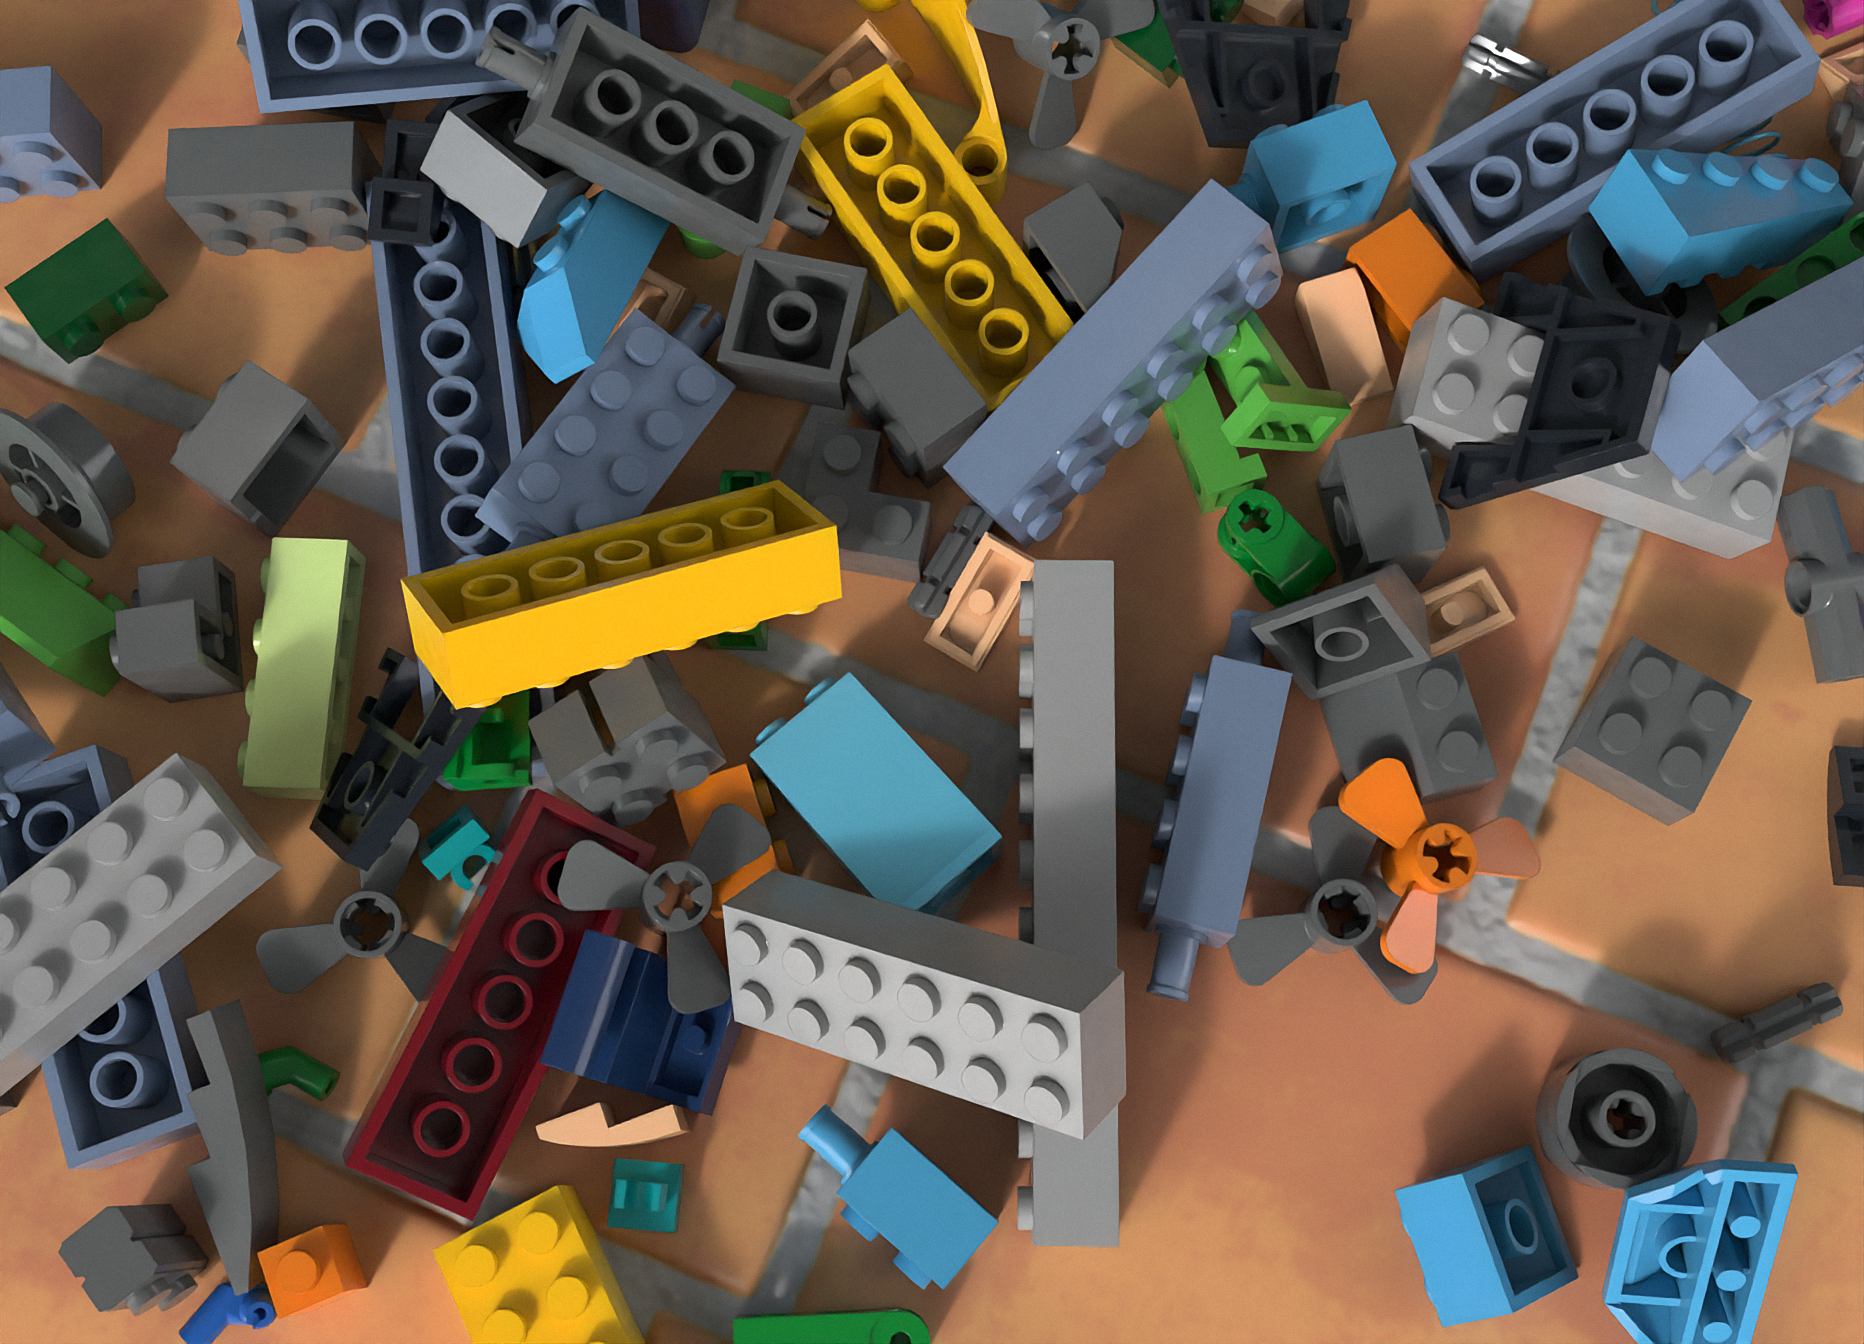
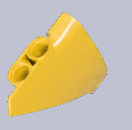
(985, 141)

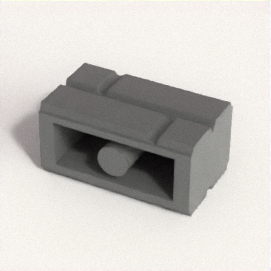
(135, 1258)

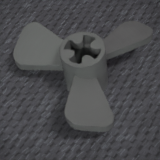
(1079, 34)
(605, 881)
(1272, 942)
(304, 953)

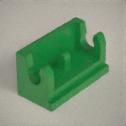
(496, 749)

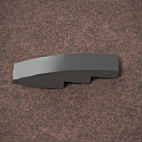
(240, 1176)

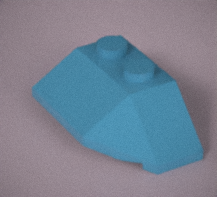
(585, 281)
(1698, 1251)

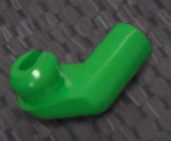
(298, 1068)

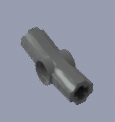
(1824, 582)

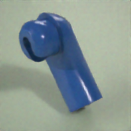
(226, 1309)

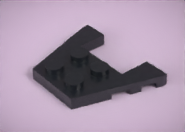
(1256, 74)
(1589, 398)
(388, 771)

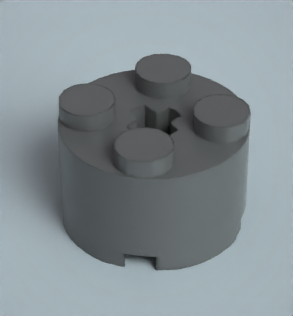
(1638, 1087)

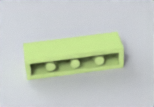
(302, 667)

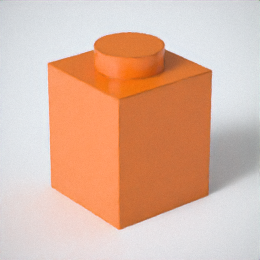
(312, 1270)

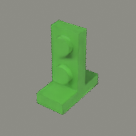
(1270, 396)

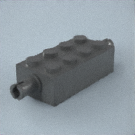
(657, 132)

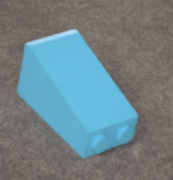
(876, 798)

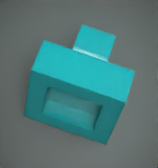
(453, 843)
(645, 1195)

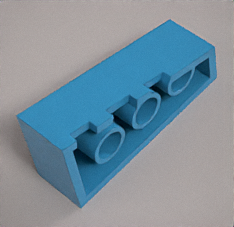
(1714, 213)

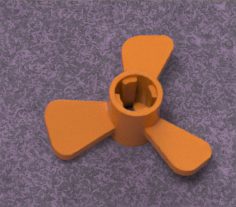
(1388, 806)

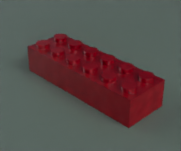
(485, 1017)

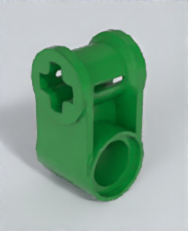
(1280, 554)

